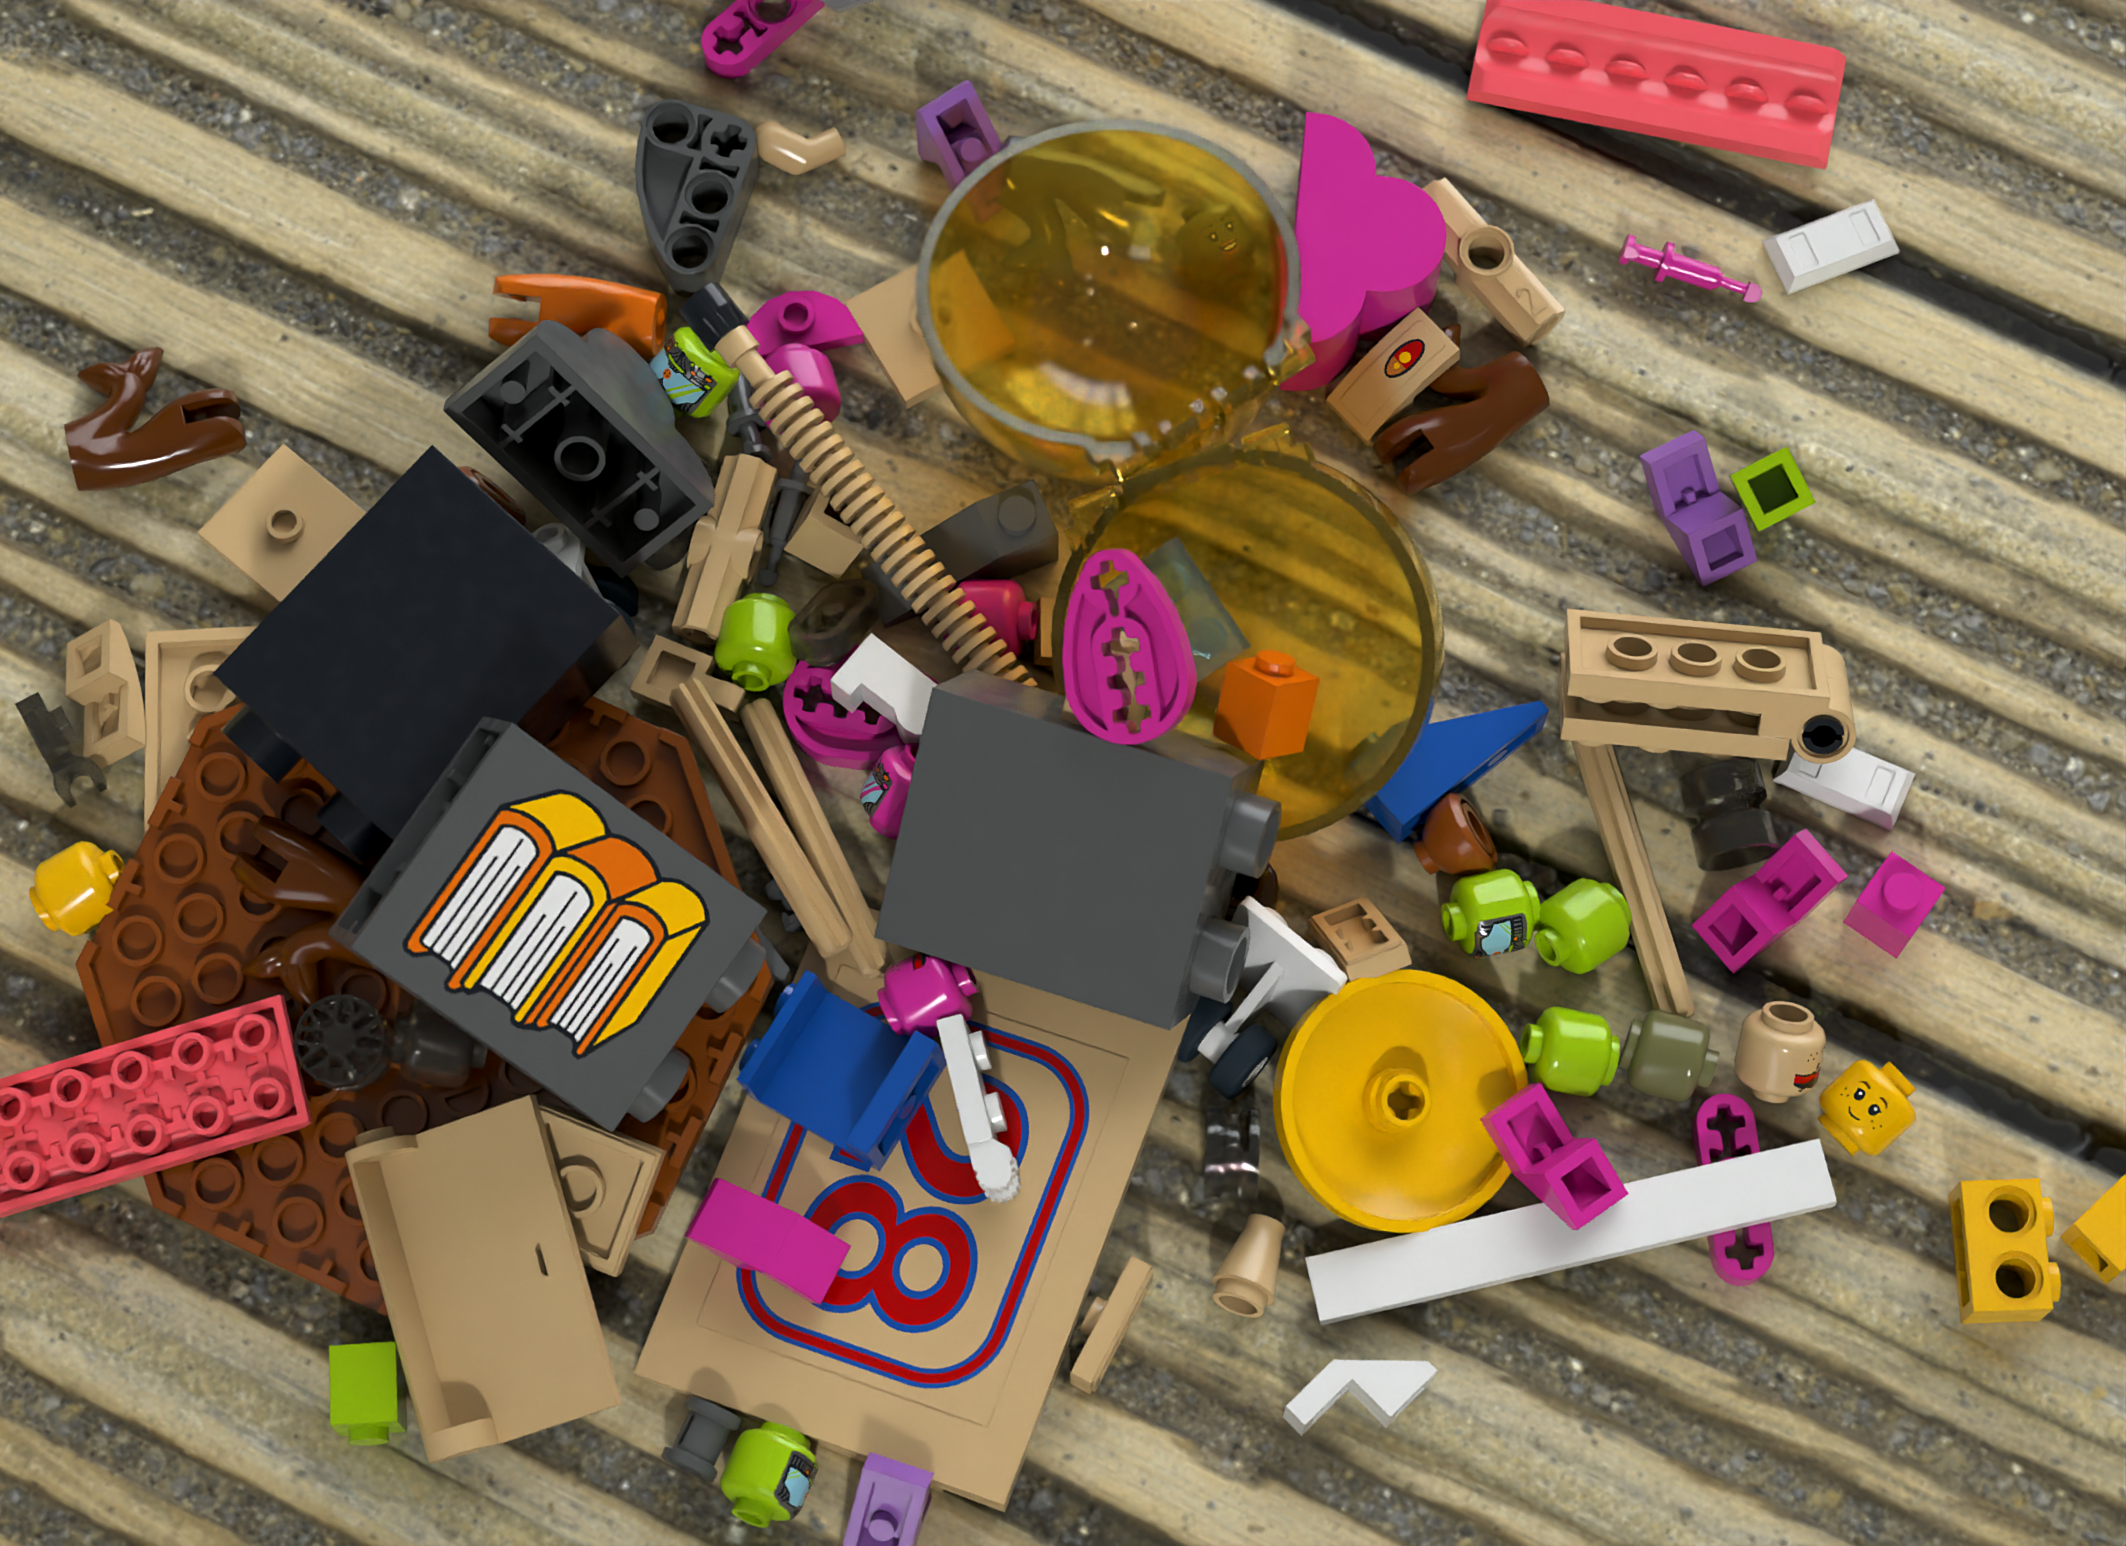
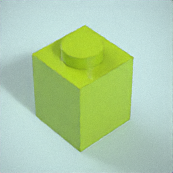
(1772, 489)
(367, 1392)

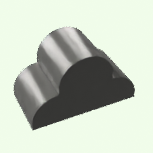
(588, 440)

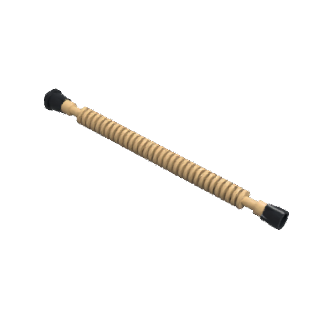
(723, 328)

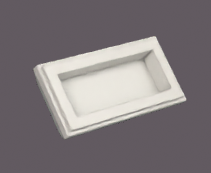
(1830, 246)
(1852, 784)

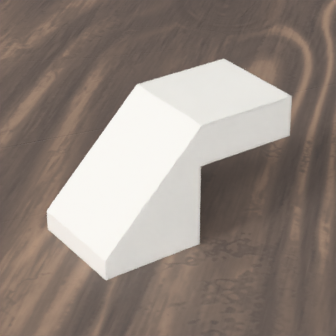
(1380, 1385)

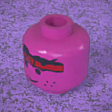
(925, 991)

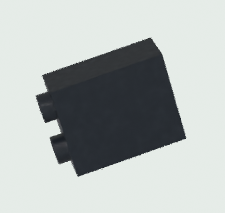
(406, 643)

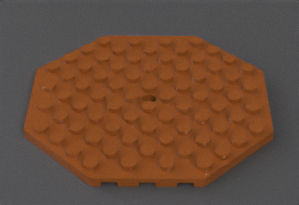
(192, 926)

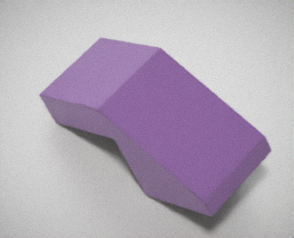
(1698, 516)

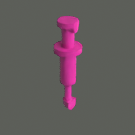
(1684, 268)

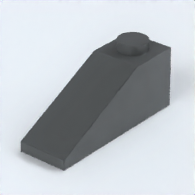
(983, 541)

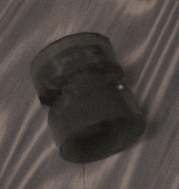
(1728, 813)

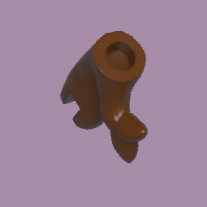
(1499, 403)
(177, 437)
(312, 879)

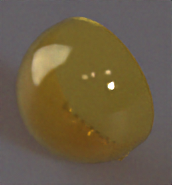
(1111, 299)
(1305, 572)

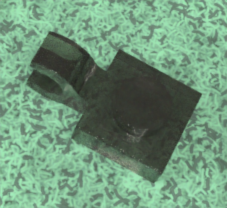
(52, 735)

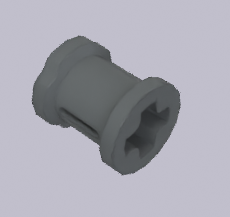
(701, 1438)

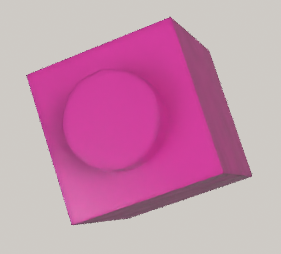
(1894, 904)

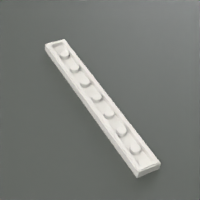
(1538, 1242)

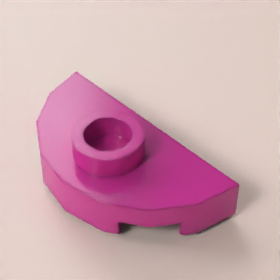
(804, 319)

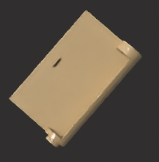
(475, 1315)

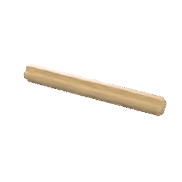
(760, 818)
(815, 834)
(1634, 879)

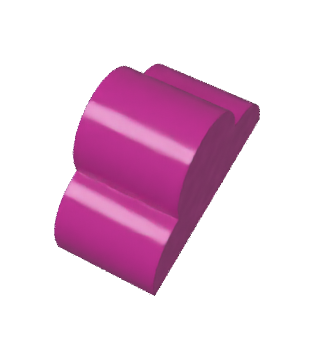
(1364, 248)

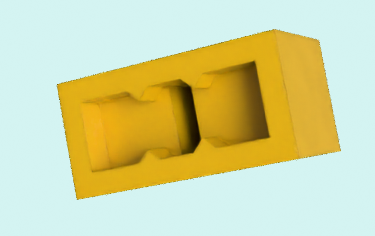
(1984, 1249)

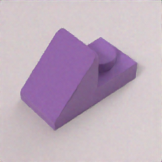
(956, 133)
(889, 1504)

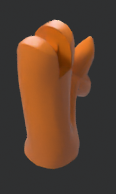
(582, 305)

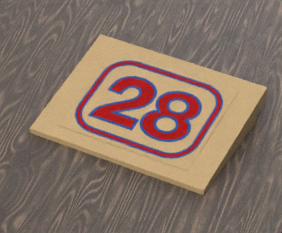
(947, 1301)

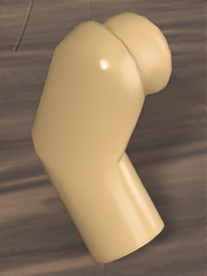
(795, 153)

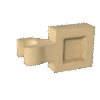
(672, 664)

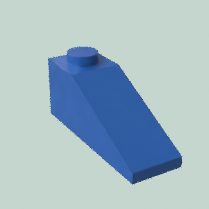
(1450, 759)

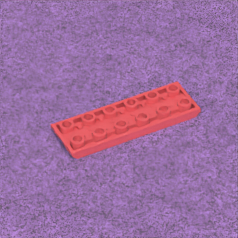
(1660, 77)
(149, 1104)

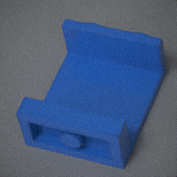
(840, 1071)

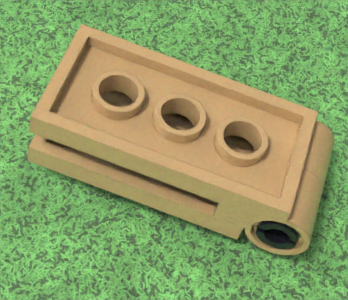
(1702, 688)

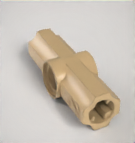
(1507, 290)
(725, 547)

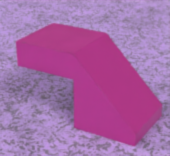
(1770, 901)
(1541, 1152)
(768, 1240)

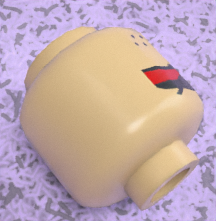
(1780, 1051)

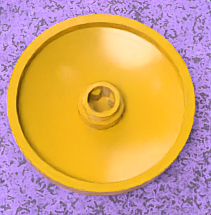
(1388, 1100)

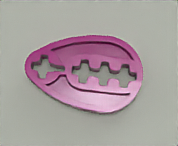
(1092, 669)
(831, 739)

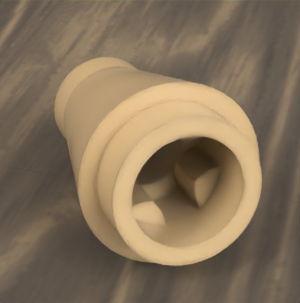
(1250, 1270)

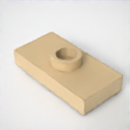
(1360, 940)
(1108, 1323)

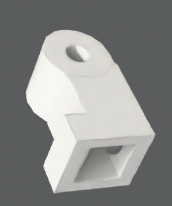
(887, 685)

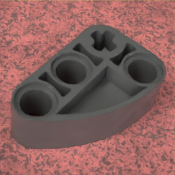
(673, 180)

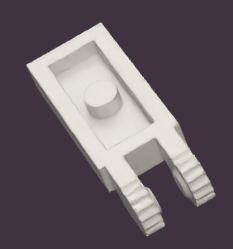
(979, 1112)

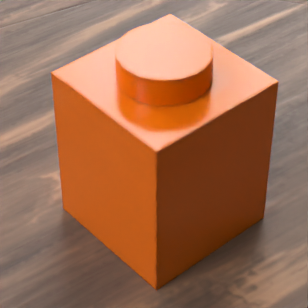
(1265, 705)

